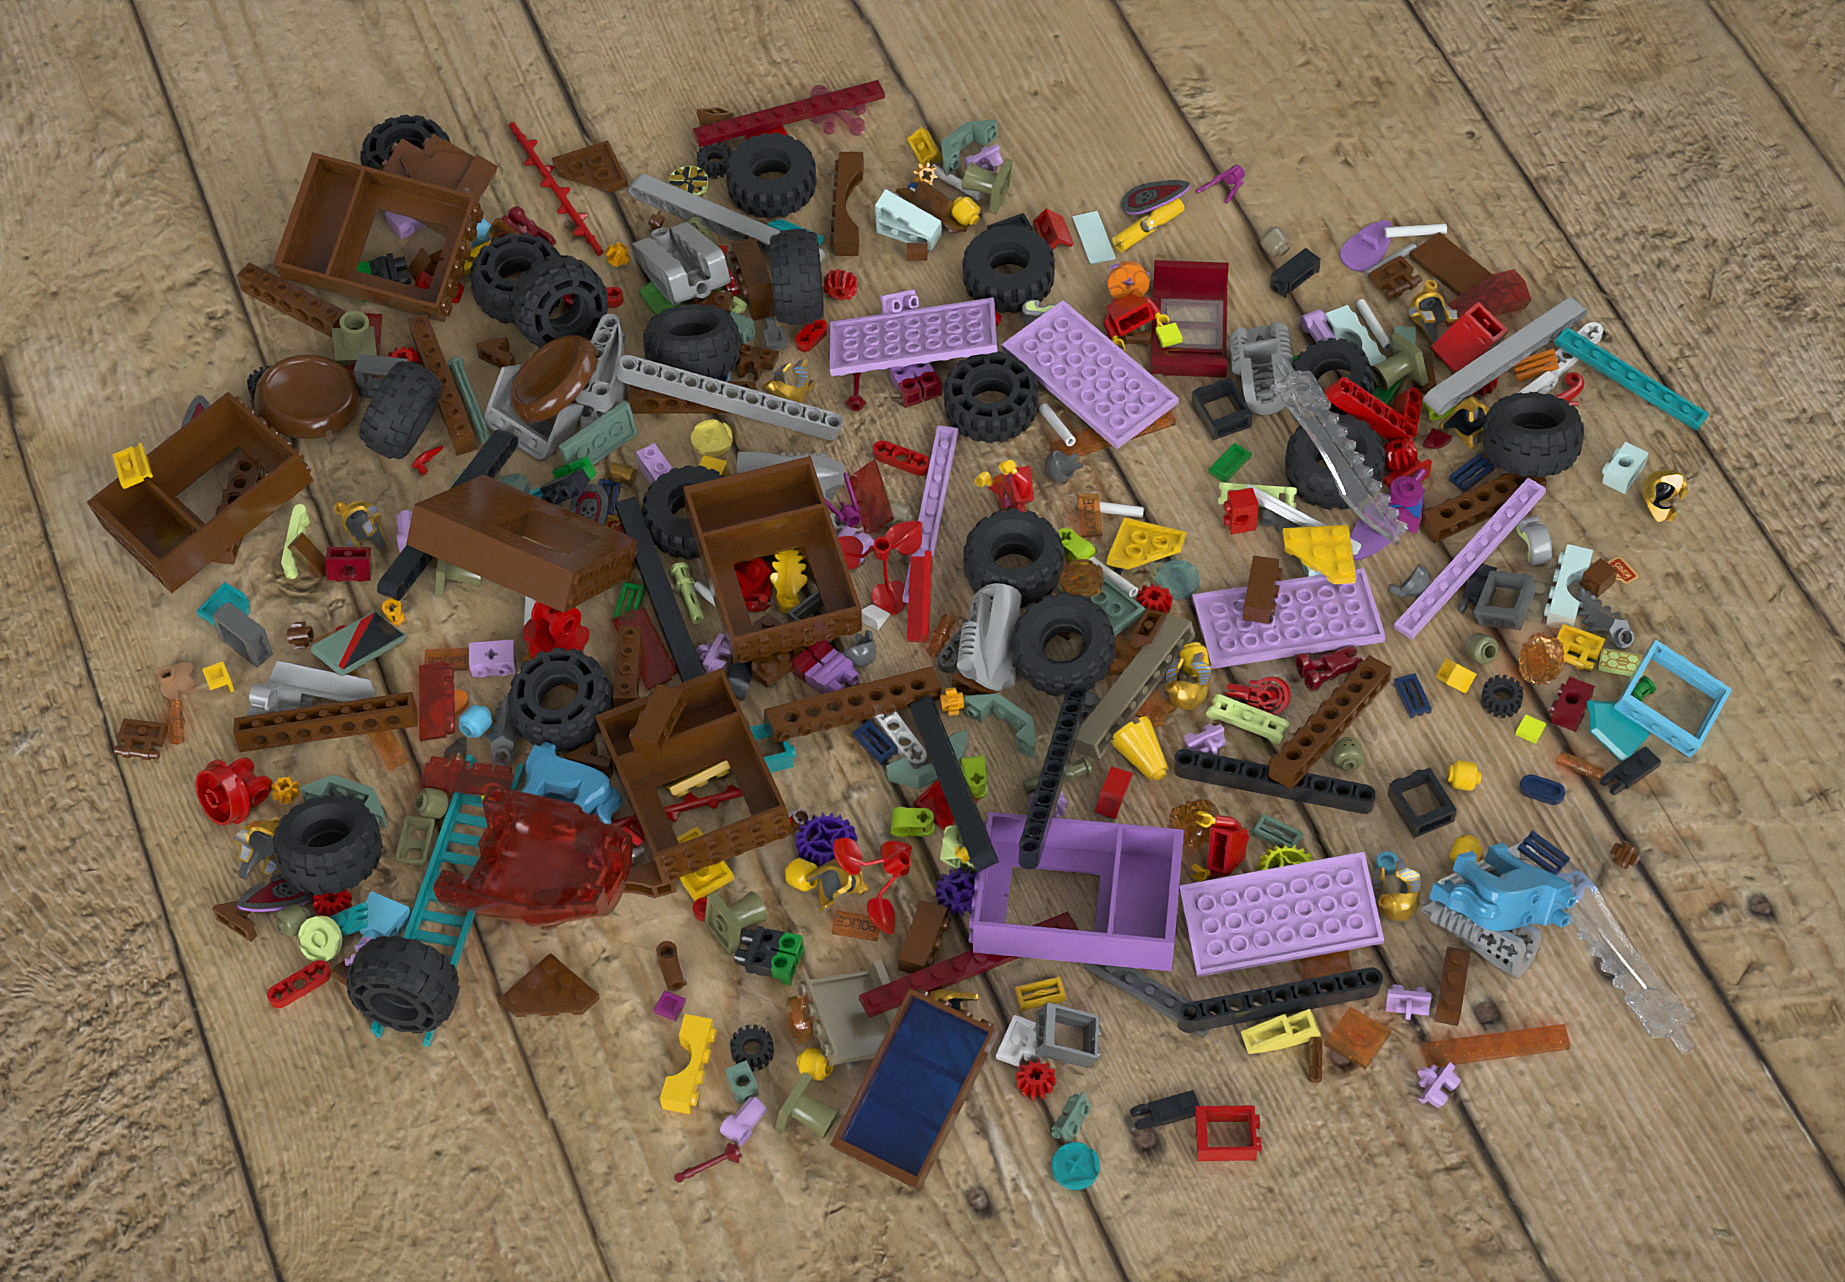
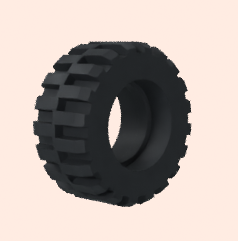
(1337, 355)

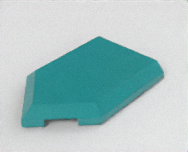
(1614, 729)

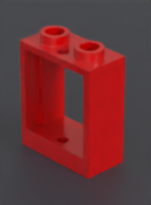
(1242, 1113)

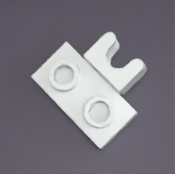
(1018, 1042)

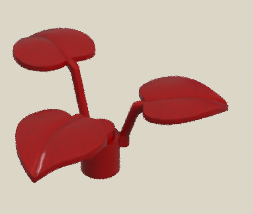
(906, 539)
(896, 862)

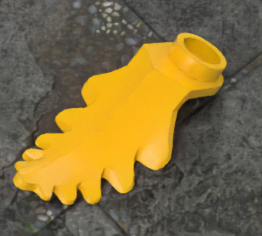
(788, 579)

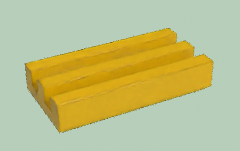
(1041, 997)

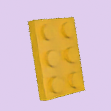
(706, 879)

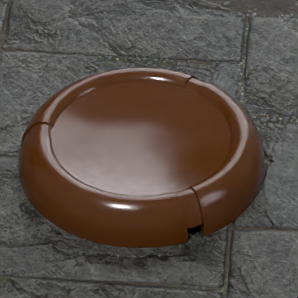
(552, 378)
(307, 396)

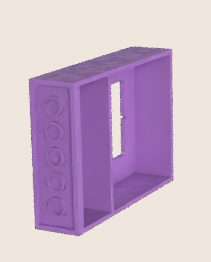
(1135, 894)

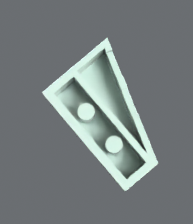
(905, 221)

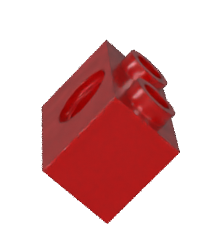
(1241, 511)

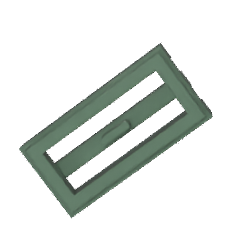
(1275, 836)

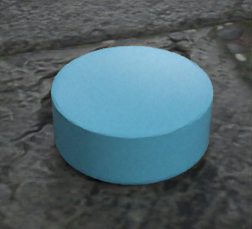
(1388, 861)

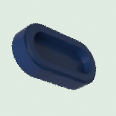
(1542, 789)

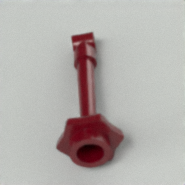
(856, 402)
(731, 1153)

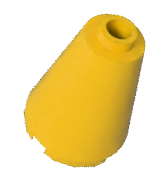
(1141, 748)

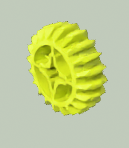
(1283, 857)

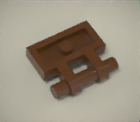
(1392, 272)
(140, 732)

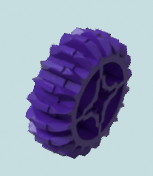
(828, 829)

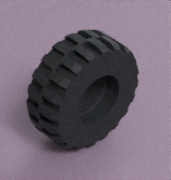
(774, 196)
(1008, 246)
(991, 420)
(664, 500)

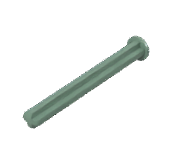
(456, 365)

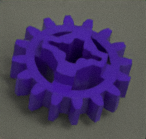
(957, 888)

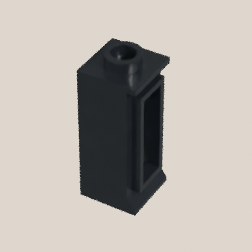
(1295, 272)

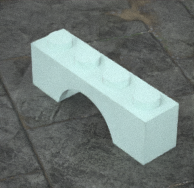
(1346, 325)
(1563, 606)

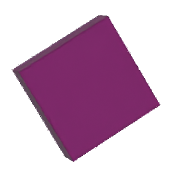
(669, 1005)

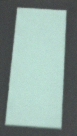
(1093, 237)

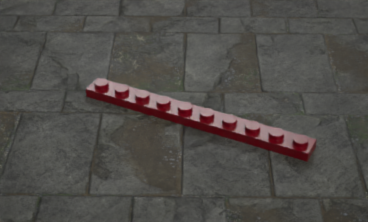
(788, 113)
(945, 973)

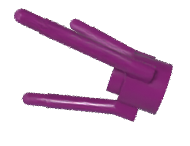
(1232, 176)
(848, 513)

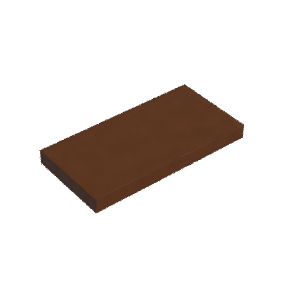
(1449, 264)

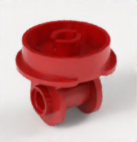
(554, 629)
(230, 790)

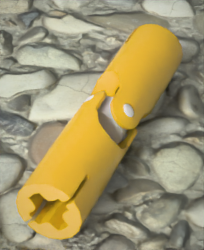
(1158, 217)

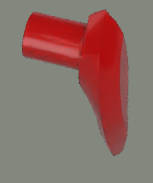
(424, 458)
(757, 606)

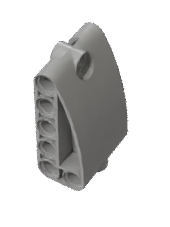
(682, 263)
(604, 389)

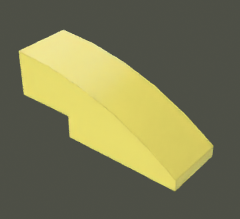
(1281, 1032)

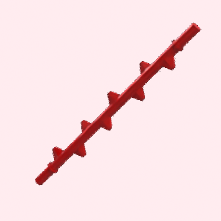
(560, 192)
(690, 802)

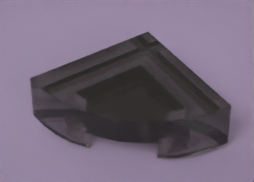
(458, 746)

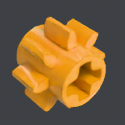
(919, 173)
(617, 254)
(952, 701)
(285, 790)

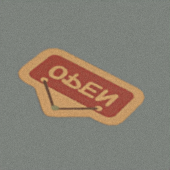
(1625, 571)

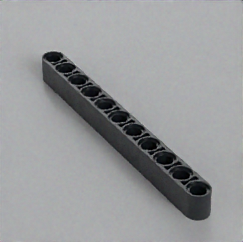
(412, 561)
(660, 591)
(1052, 778)
(954, 784)

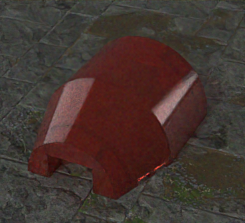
(540, 863)

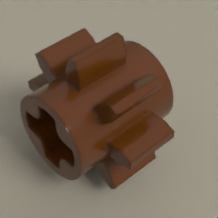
(300, 635)
(1625, 854)

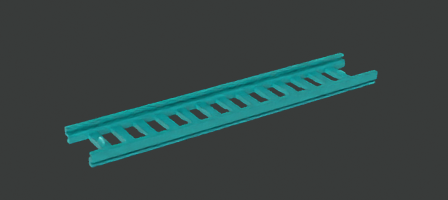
(433, 871)

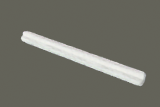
(1292, 514)

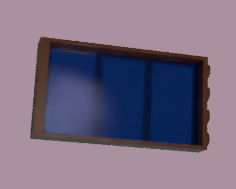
(915, 1088)

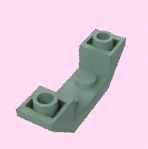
(978, 131)
(983, 705)
(903, 773)
(341, 786)

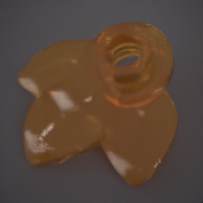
(1156, 709)

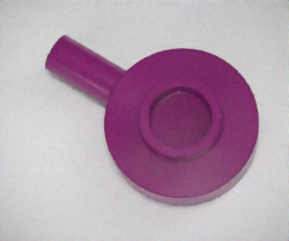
(1407, 490)

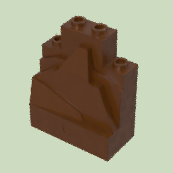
(443, 166)

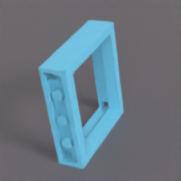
(1656, 722)

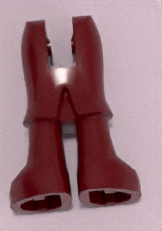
(517, 216)
(1333, 664)

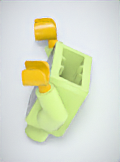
(954, 850)

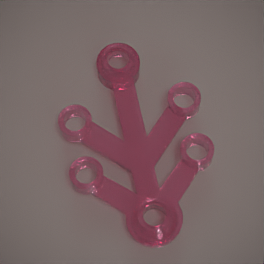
(856, 125)

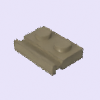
(1538, 603)

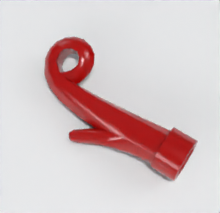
(1576, 387)

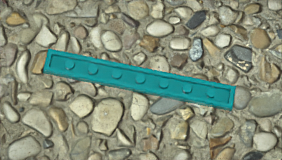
(1631, 378)

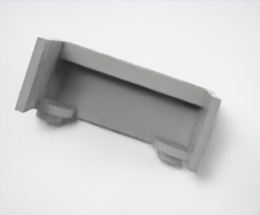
(535, 438)

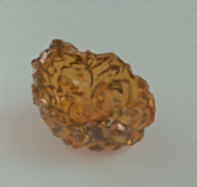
(1541, 659)
(1185, 818)

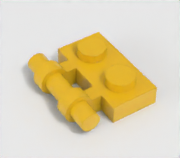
(1581, 643)

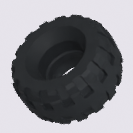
(383, 136)
(501, 259)
(796, 277)
(548, 282)
(693, 339)
(400, 409)
(1533, 434)
(1316, 481)
(1014, 534)
(1060, 615)
(568, 725)
(327, 844)
(403, 984)

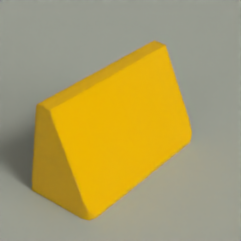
(924, 147)

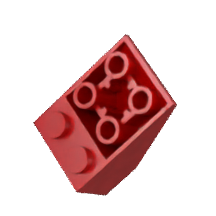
(1469, 338)

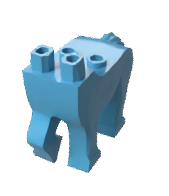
(570, 782)
(1509, 896)

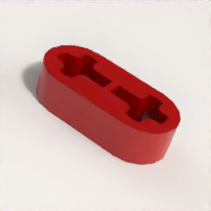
(812, 335)

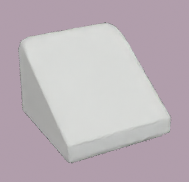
(874, 616)

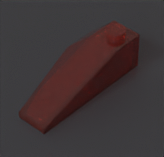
(1498, 294)

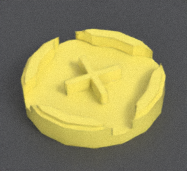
(711, 438)

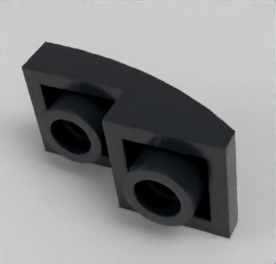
(739, 678)

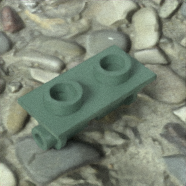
(1077, 1109)

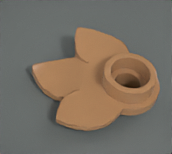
(178, 680)

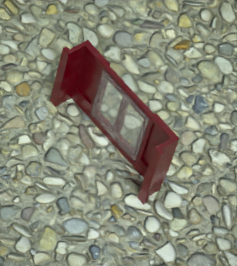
(1196, 300)

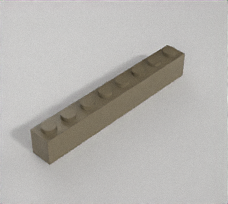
(1133, 687)

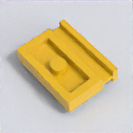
(132, 465)

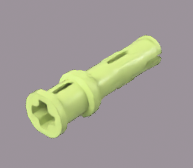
(685, 584)

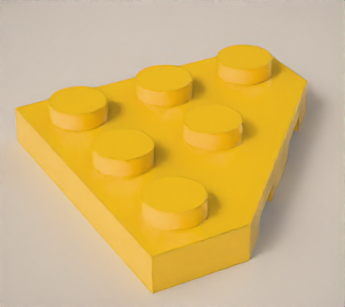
(1143, 543)
(1323, 550)

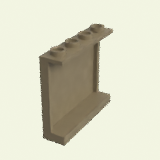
(839, 1017)

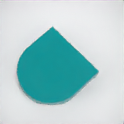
(220, 598)

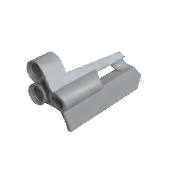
(296, 686)

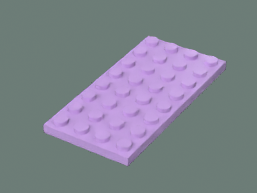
(913, 337)
(1090, 374)
(1308, 618)
(1281, 914)

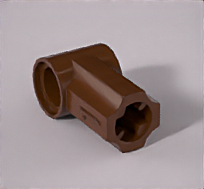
(670, 966)

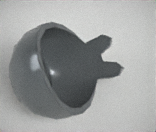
(1060, 466)
(1414, 584)
(864, 651)

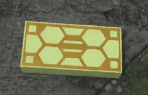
(1618, 662)

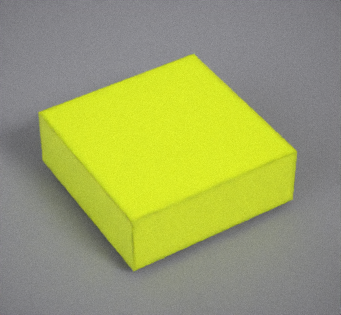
(1169, 335)
(1530, 729)

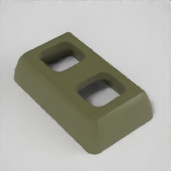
(406, 843)

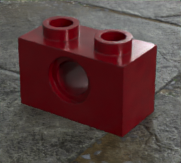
(357, 557)
(1571, 715)

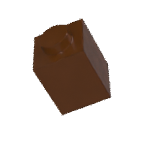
(1598, 577)

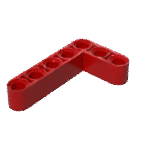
(1387, 422)

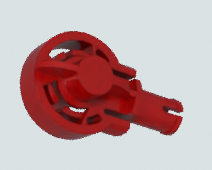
(1265, 694)

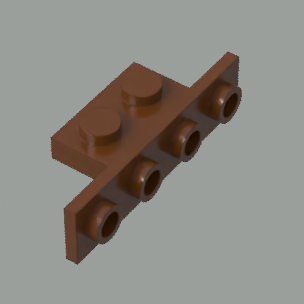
(932, 202)

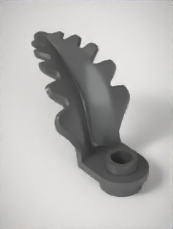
(1603, 619)
(504, 735)

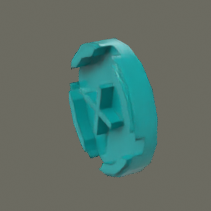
(1075, 1166)

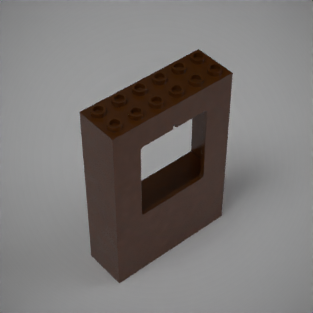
(334, 221)
(761, 516)
(162, 529)
(482, 532)
(703, 736)

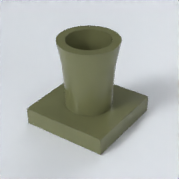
(988, 182)
(353, 338)
(1406, 361)
(451, 572)
(728, 921)
(806, 1110)

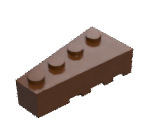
(753, 278)

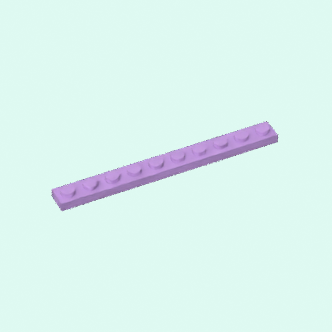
(935, 492)
(1469, 558)

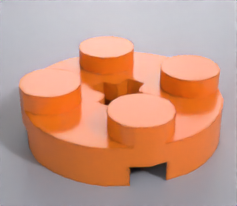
(1121, 273)

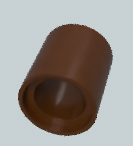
(917, 251)

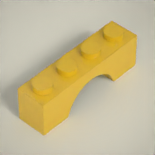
(681, 1089)

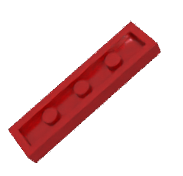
(919, 598)

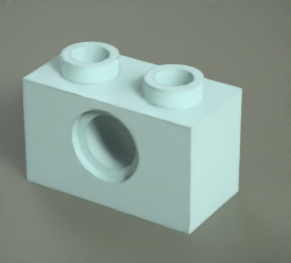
(1624, 467)

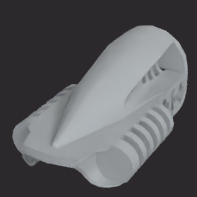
(1255, 358)
(828, 471)
(987, 643)
(1492, 945)

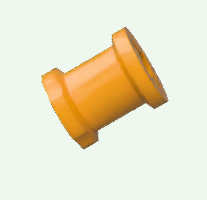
(396, 612)

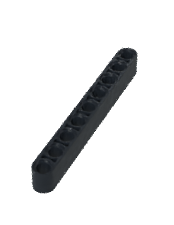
(1263, 783)
(1272, 1007)

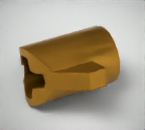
(622, 473)

